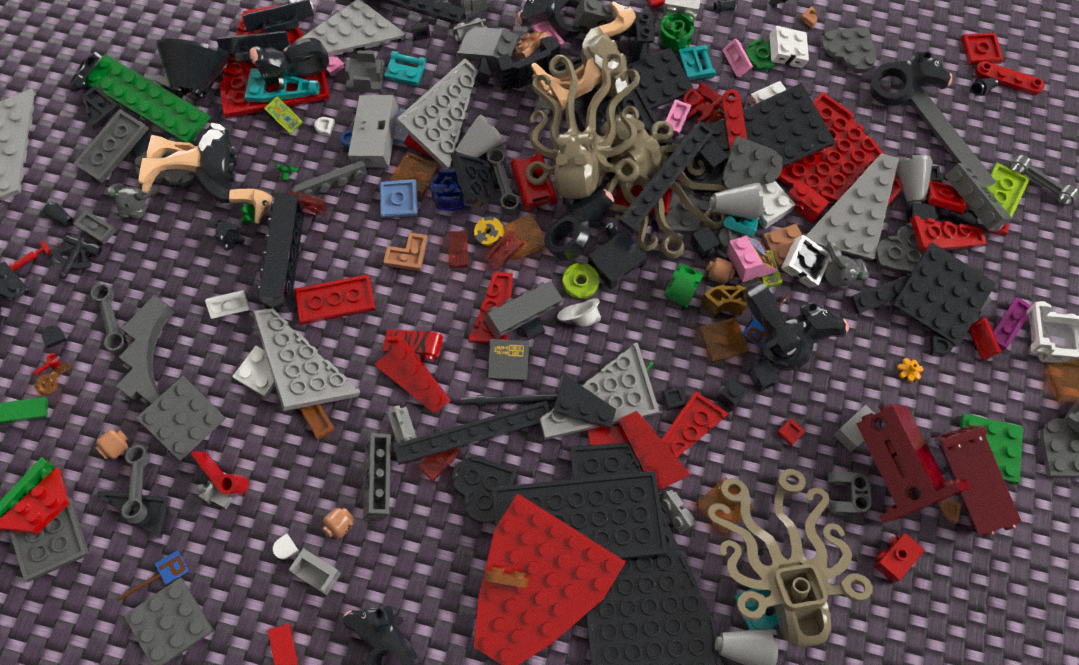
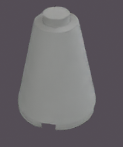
(479, 138)
(915, 177)
(739, 202)
(749, 646)

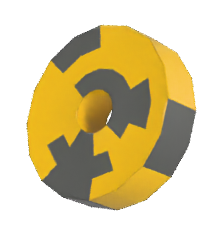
(483, 226)

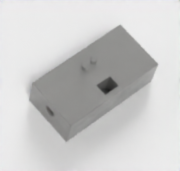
(374, 130)

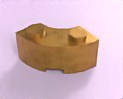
(725, 299)

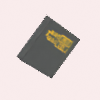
(508, 359)

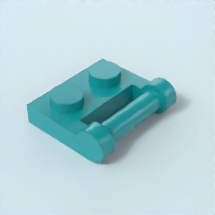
(691, 63)
(404, 73)
(744, 225)

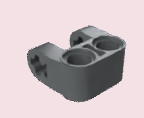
(852, 493)

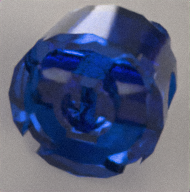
(446, 190)

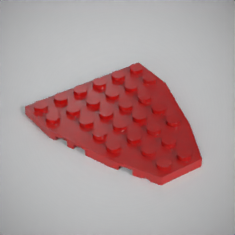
(237, 75)
(838, 166)
(565, 582)

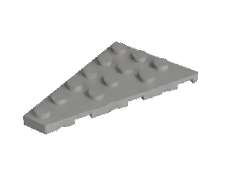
(354, 28)
(438, 115)
(14, 129)
(859, 214)
(296, 367)
(620, 384)

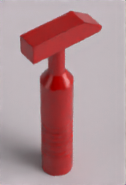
(30, 256)

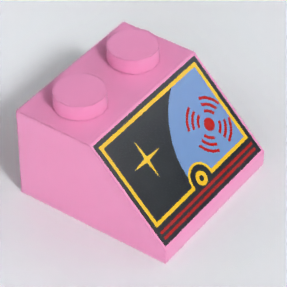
(750, 258)

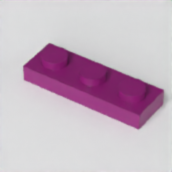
(1011, 322)

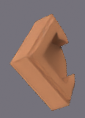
(809, 17)
(950, 510)

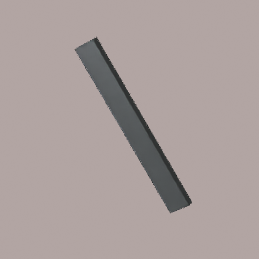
(947, 134)

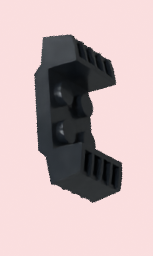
(520, 73)

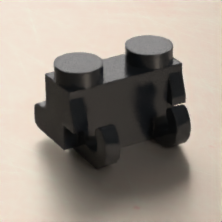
(227, 233)

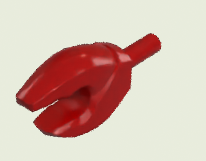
(706, 109)

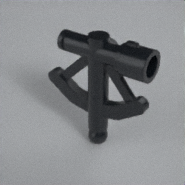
(78, 245)

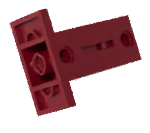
(971, 459)
(905, 462)

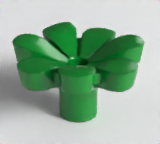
(285, 170)
(249, 214)

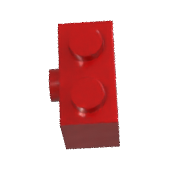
(807, 201)
(898, 557)

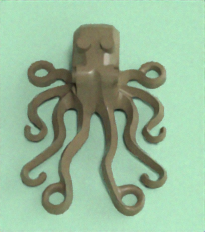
(577, 153)
(650, 159)
(797, 585)

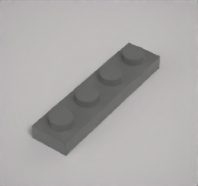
(332, 179)

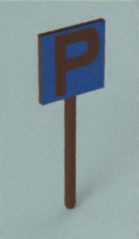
(756, 332)
(169, 569)

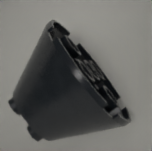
(191, 65)

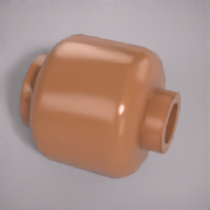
(720, 271)
(112, 444)
(337, 523)

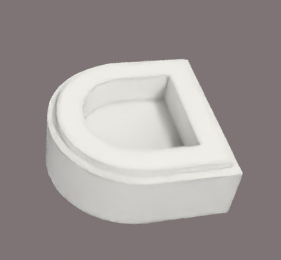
(324, 126)
(284, 548)

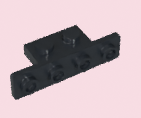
(278, 18)
(241, 44)

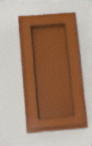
(317, 420)

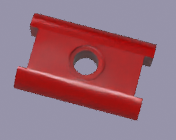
(532, 194)

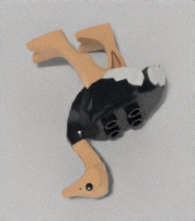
(210, 160)

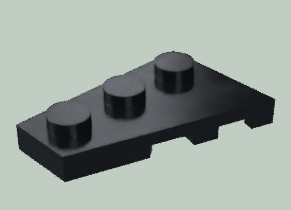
(583, 405)

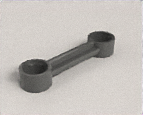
(1044, 180)
(502, 181)
(109, 318)
(136, 484)

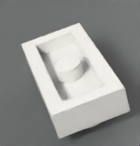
(227, 304)

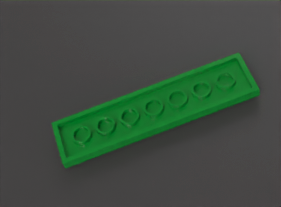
(147, 99)

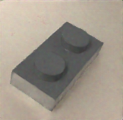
(94, 227)

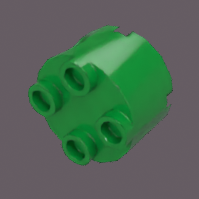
(676, 31)
(683, 285)

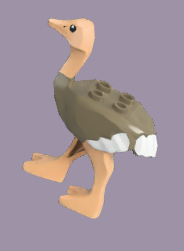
(593, 50)

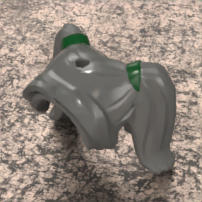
(132, 197)
(843, 269)

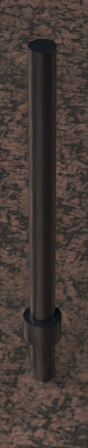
(481, 400)

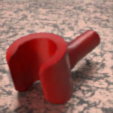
(48, 364)

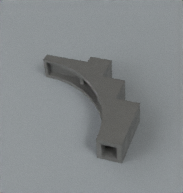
(143, 333)

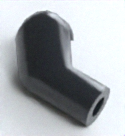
(612, 231)

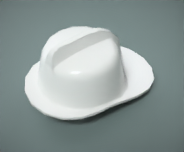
(582, 313)

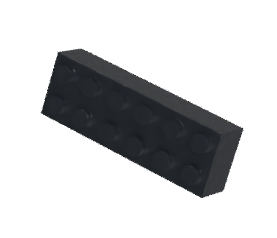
(281, 253)

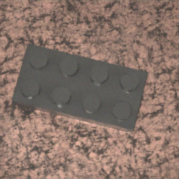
(111, 146)

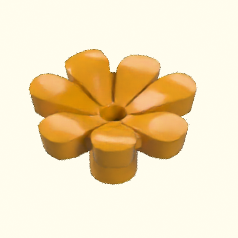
(910, 370)

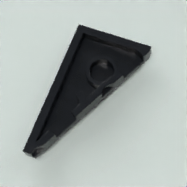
(156, 507)

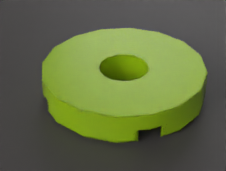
(576, 290)

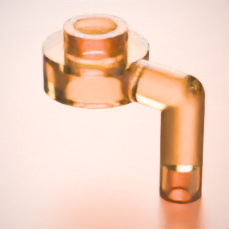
(50, 380)

